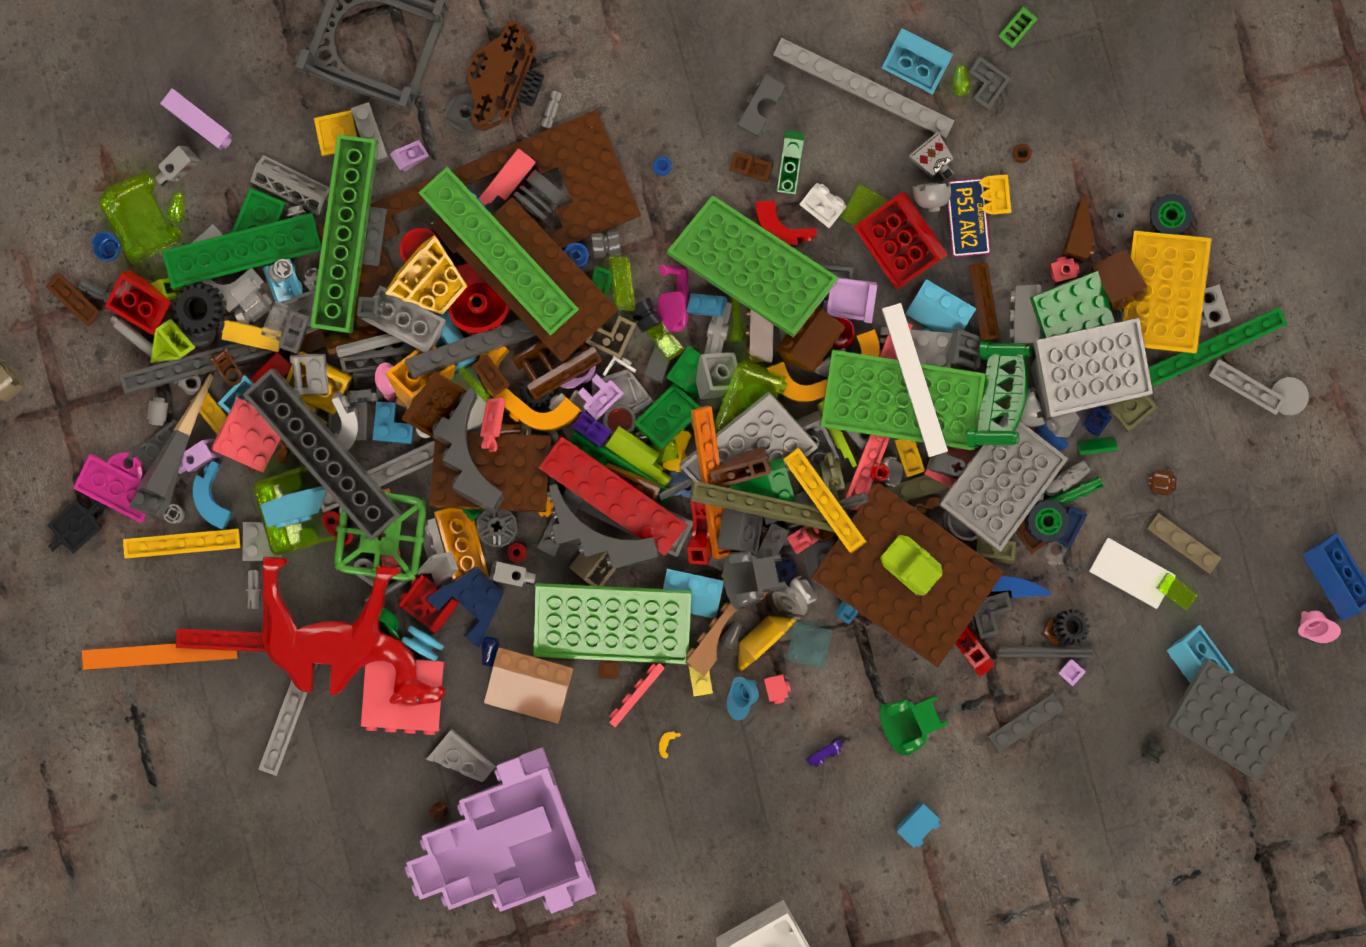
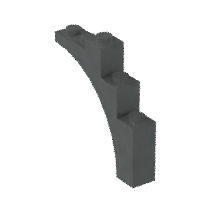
(453, 433)
(571, 528)

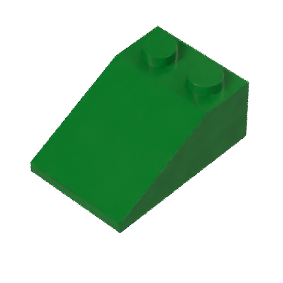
(772, 485)

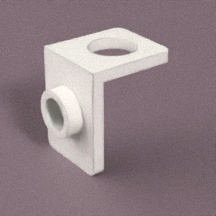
(624, 362)

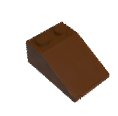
(1080, 235)

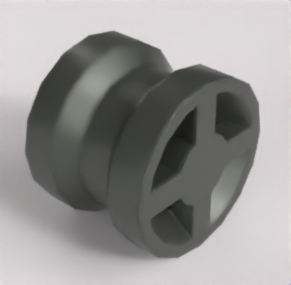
(1152, 753)

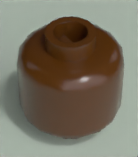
(1162, 482)

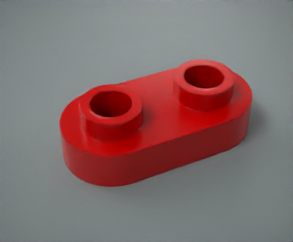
(331, 529)

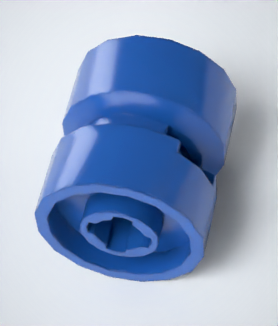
(578, 254)

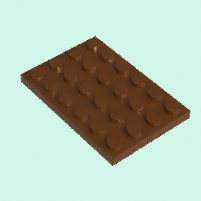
(509, 469)

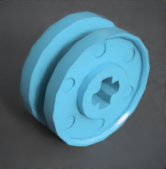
(422, 643)

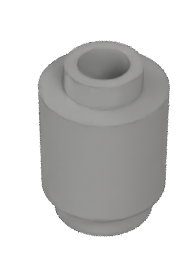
(157, 411)

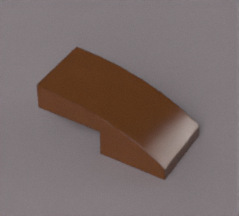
(751, 167)

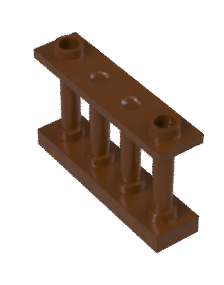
(555, 376)

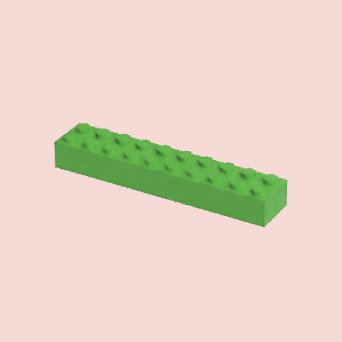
(344, 233)

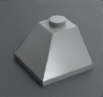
(715, 374)

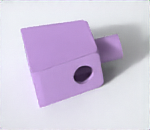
(198, 456)

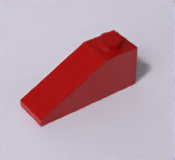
(974, 653)

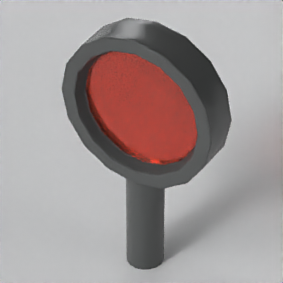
(624, 416)

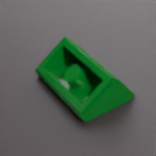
(1095, 446)

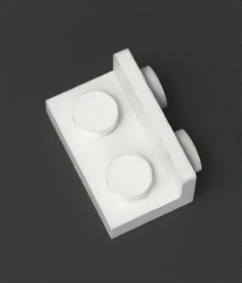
(823, 204)

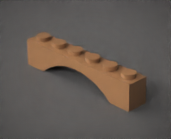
(705, 654)

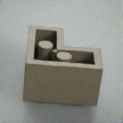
(616, 341)

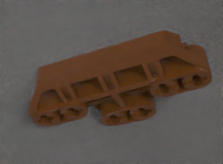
(493, 79)

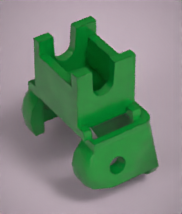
(909, 723)

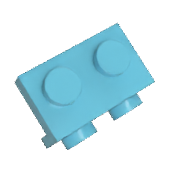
(287, 288)

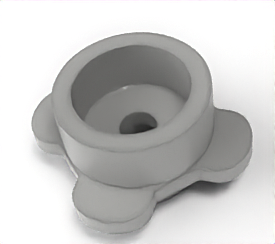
(296, 211)

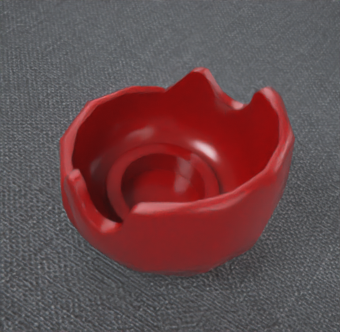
(846, 336)

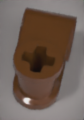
(225, 364)

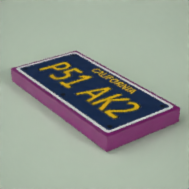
(967, 220)

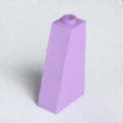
(196, 120)

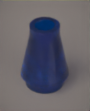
(489, 650)

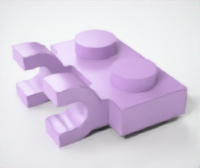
(603, 399)

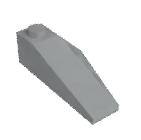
(1062, 424)

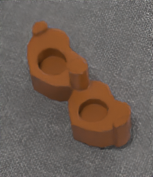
(282, 453)
(931, 504)

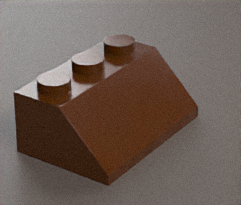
(811, 341)

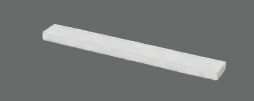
(914, 380)

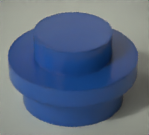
(662, 166)

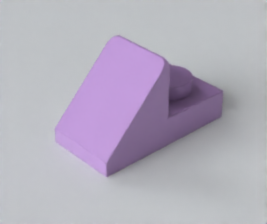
(409, 155)

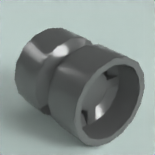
(606, 244)

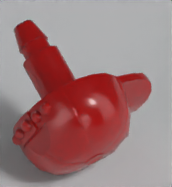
(478, 306)

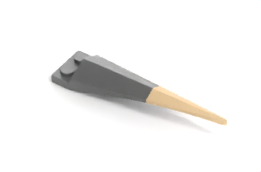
(159, 481)

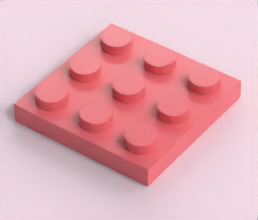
(246, 436)

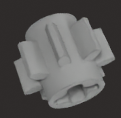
(311, 279)

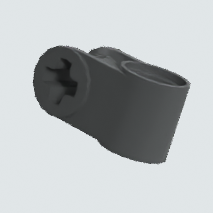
(943, 465)

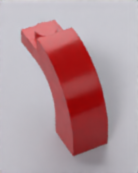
(768, 220)
(699, 546)

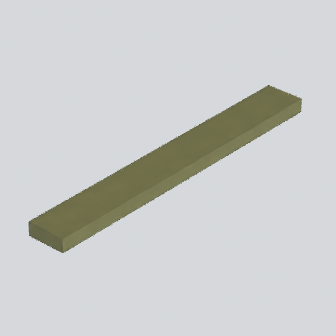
(759, 505)

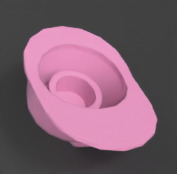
(383, 383)
(1317, 627)

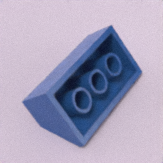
(1338, 576)

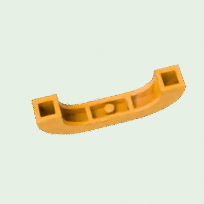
(868, 345)
(555, 420)

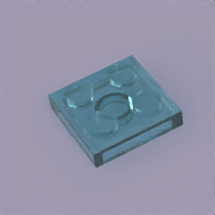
(809, 645)

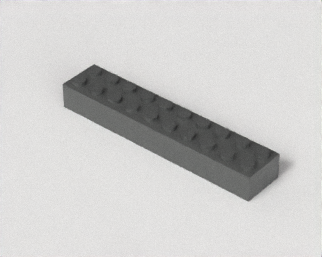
(322, 454)

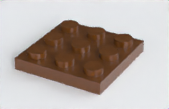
(433, 402)

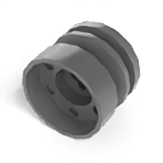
(538, 195)
(502, 537)

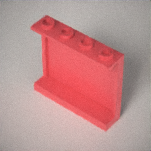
(379, 688)

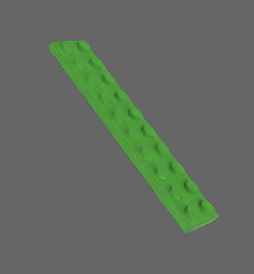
(498, 251)

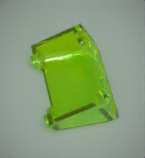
(138, 218)
(746, 387)

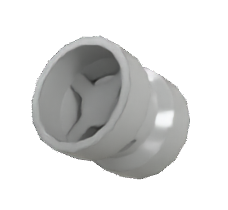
(281, 266)
(177, 514)

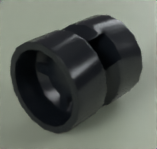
(646, 315)

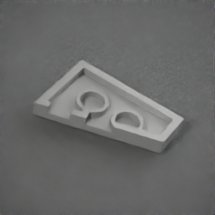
(460, 756)

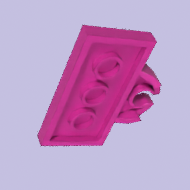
(112, 482)

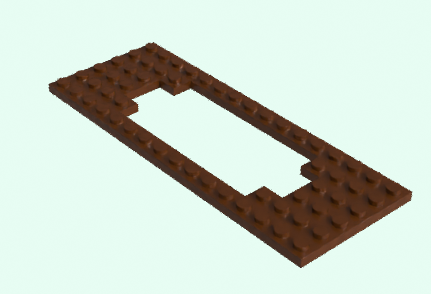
(587, 167)

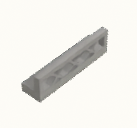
(291, 182)

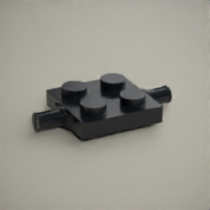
(74, 526)

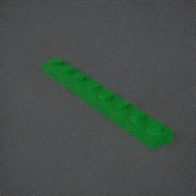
(1217, 346)

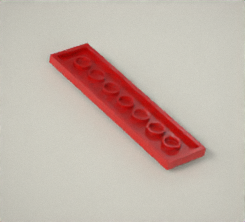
(612, 495)

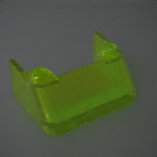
(290, 537)

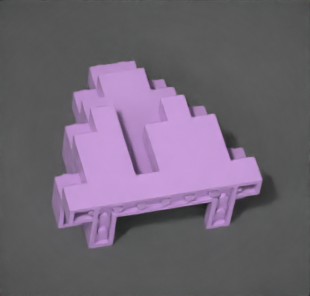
(507, 845)

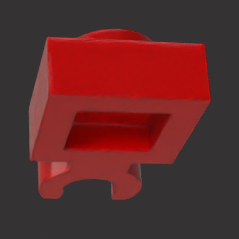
(426, 606)

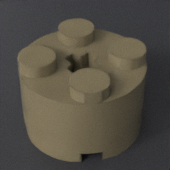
(10, 382)

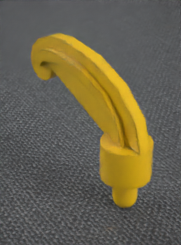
(664, 742)

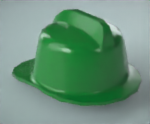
(388, 624)

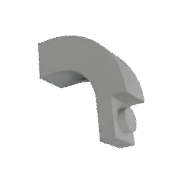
(349, 418)

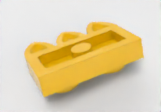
(997, 194)

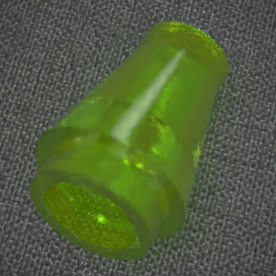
(961, 82)
(176, 209)

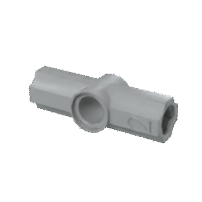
(717, 332)

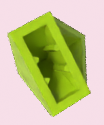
(170, 343)

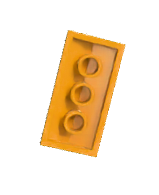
(460, 538)

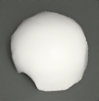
(804, 589)

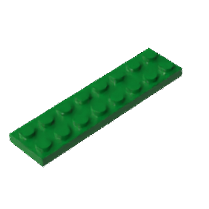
(241, 250)

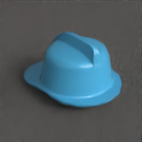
(741, 697)

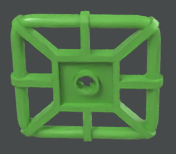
(388, 545)

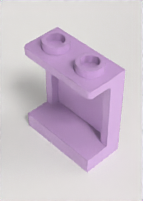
(851, 299)

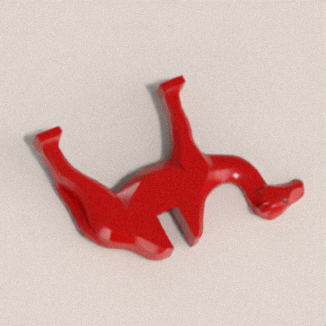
(339, 643)

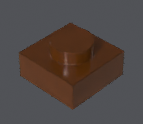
(1048, 634)
(608, 669)

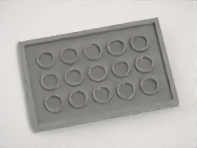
(1093, 367)
(760, 425)
(1003, 485)

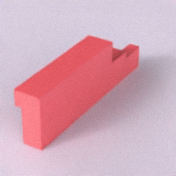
(508, 177)

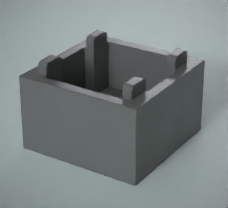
(740, 531)

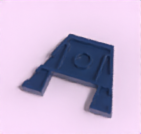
(476, 595)

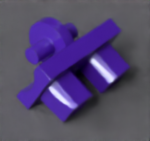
(591, 428)

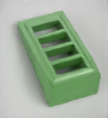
(1027, 13)

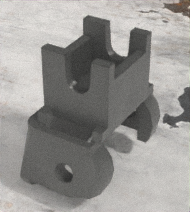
(749, 578)

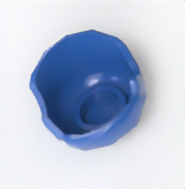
(106, 246)

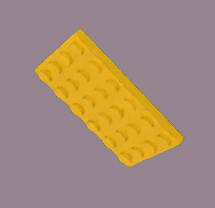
(1176, 285)

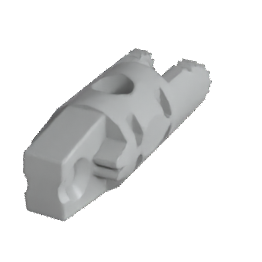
(1067, 478)

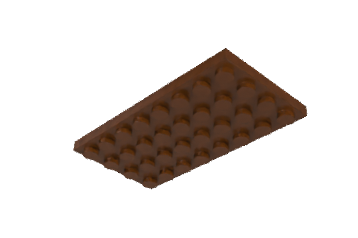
(593, 305)

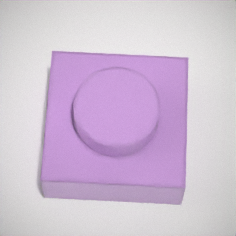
(1071, 672)

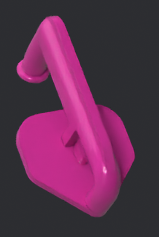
(674, 305)

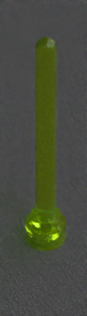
(736, 333)

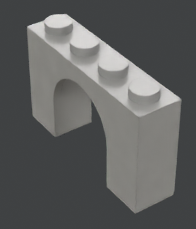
(231, 303)

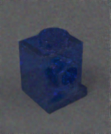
(1096, 429)
(789, 567)

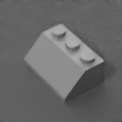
(1024, 320)

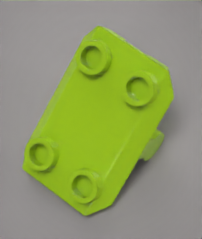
(911, 565)

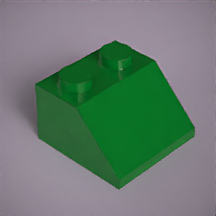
(685, 372)

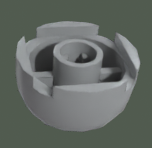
(932, 195)
(1032, 413)

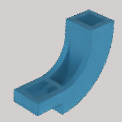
(204, 500)

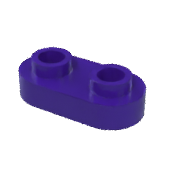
(832, 750)

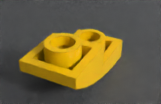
(682, 442)

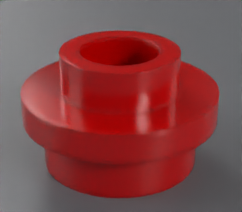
(884, 472)
(521, 557)

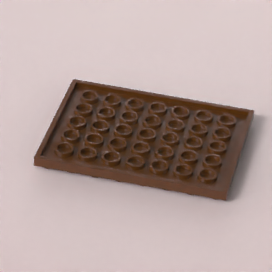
(920, 622)

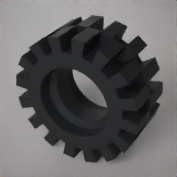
(530, 87)
(528, 399)
(1061, 629)

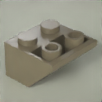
(593, 568)

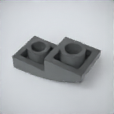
(657, 366)

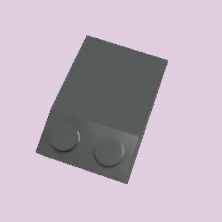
(811, 424)

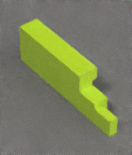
(839, 440)
(637, 454)

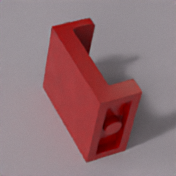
(434, 620)

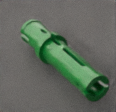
(1082, 489)

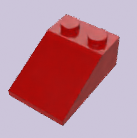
(138, 301)

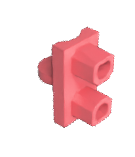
(801, 539)

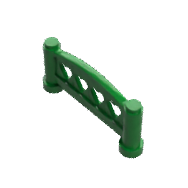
(998, 356)

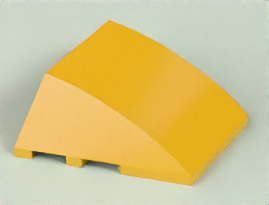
(428, 279)
(762, 638)

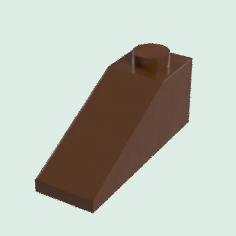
(742, 468)

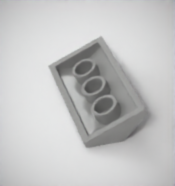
(408, 322)

